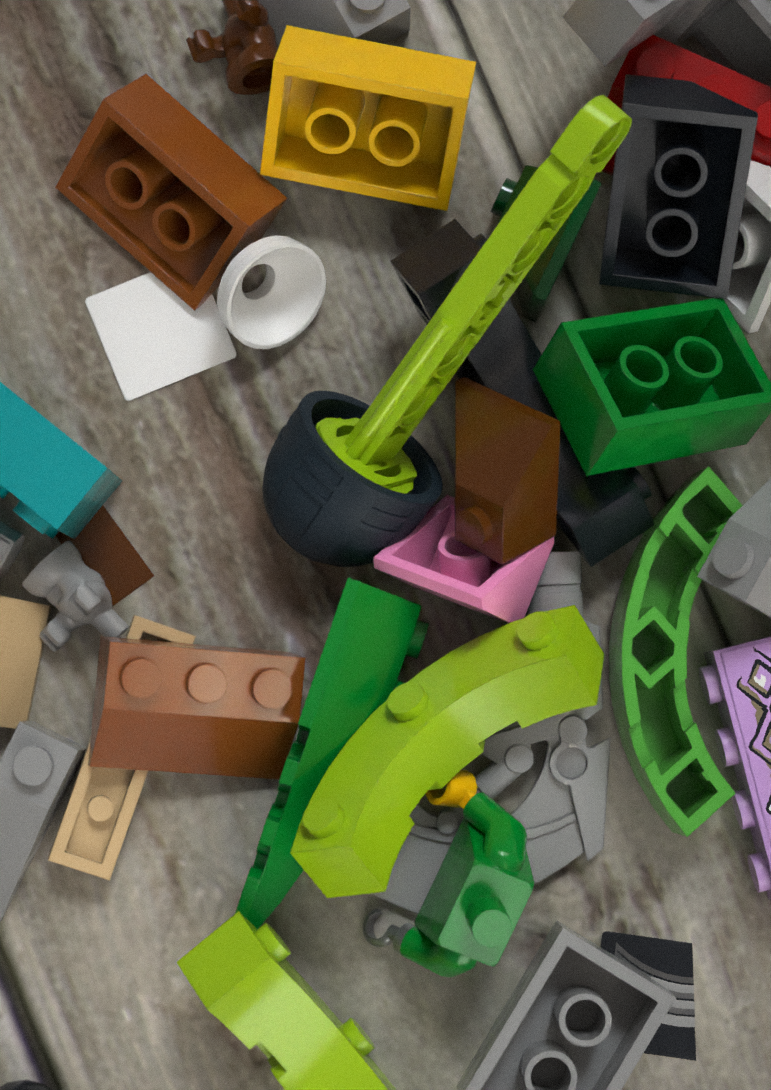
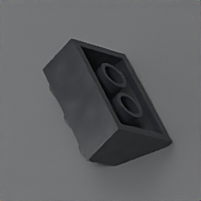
(677, 189)

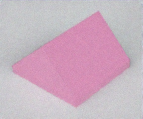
(450, 570)

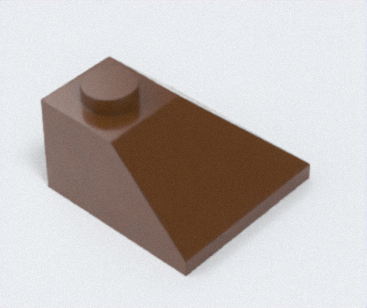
(503, 473)

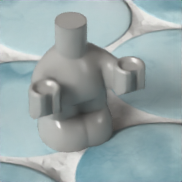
(76, 593)

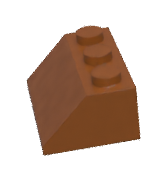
(168, 189)
(194, 708)

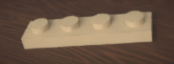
(104, 797)

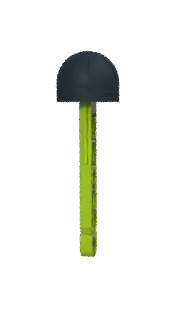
(351, 472)

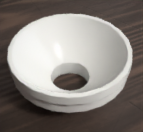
(283, 301)

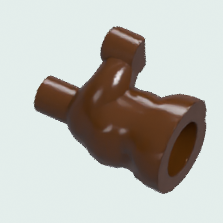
(246, 44)

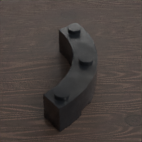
(593, 510)

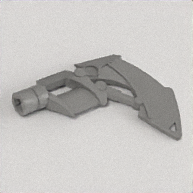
(569, 798)

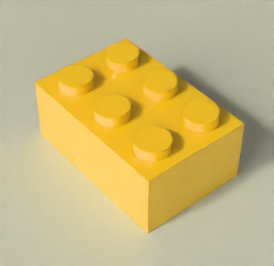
(366, 117)

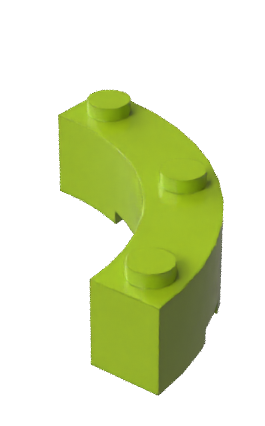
(431, 733)
(269, 1004)

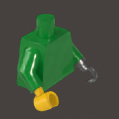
(474, 892)

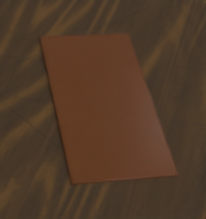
(111, 555)

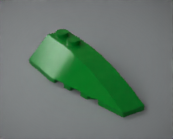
(351, 681)

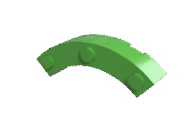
(651, 655)

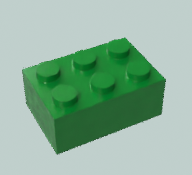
(654, 384)

